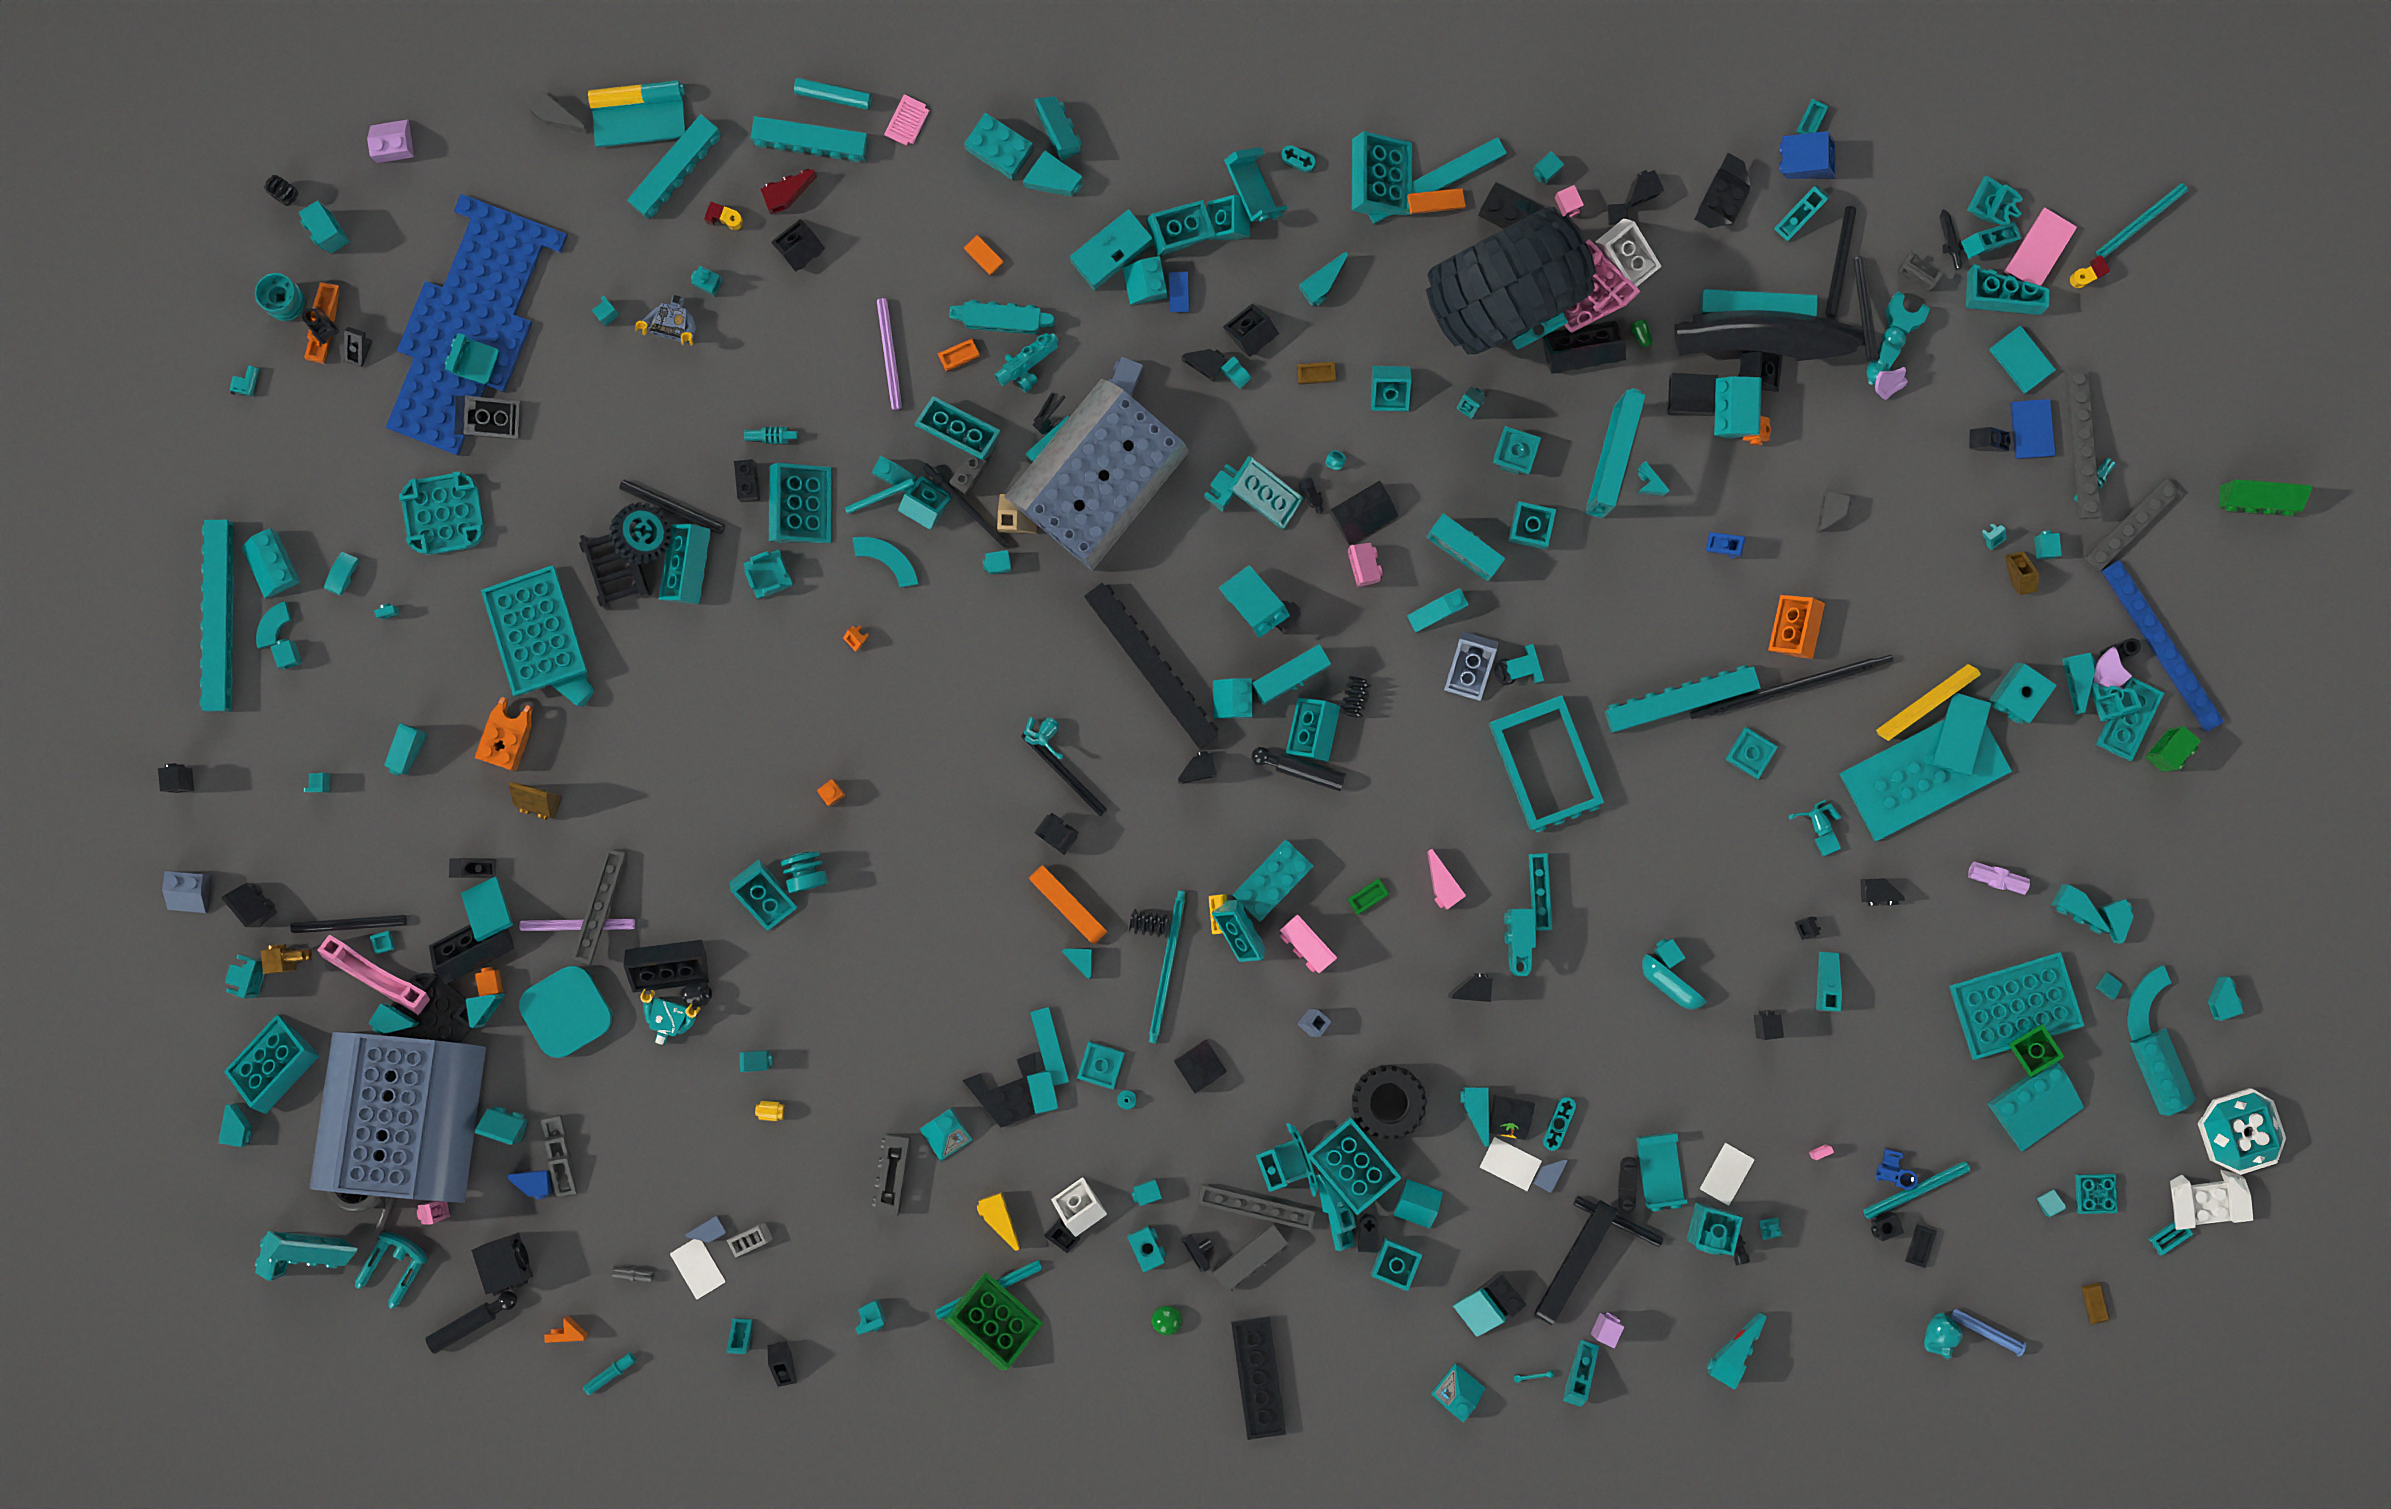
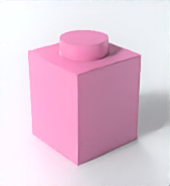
(1569, 201)

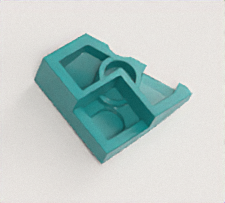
(576, 689)

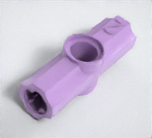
(1999, 878)

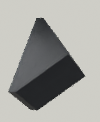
(1061, 1236)

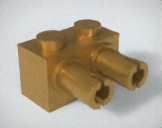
(283, 959)

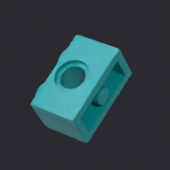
(1146, 1260)

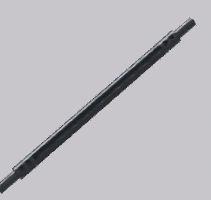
(1792, 686)

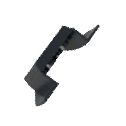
(1725, 194)

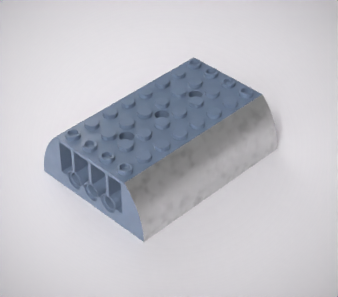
(1071, 466)

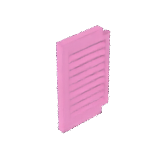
(907, 120)

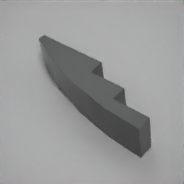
(559, 1155)

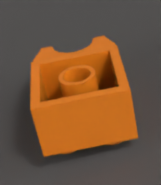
(505, 731)

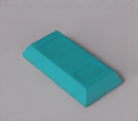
(1812, 118)

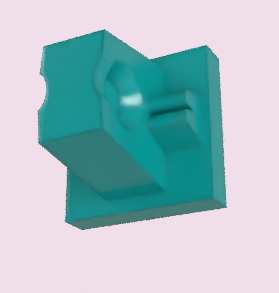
(1770, 1228)

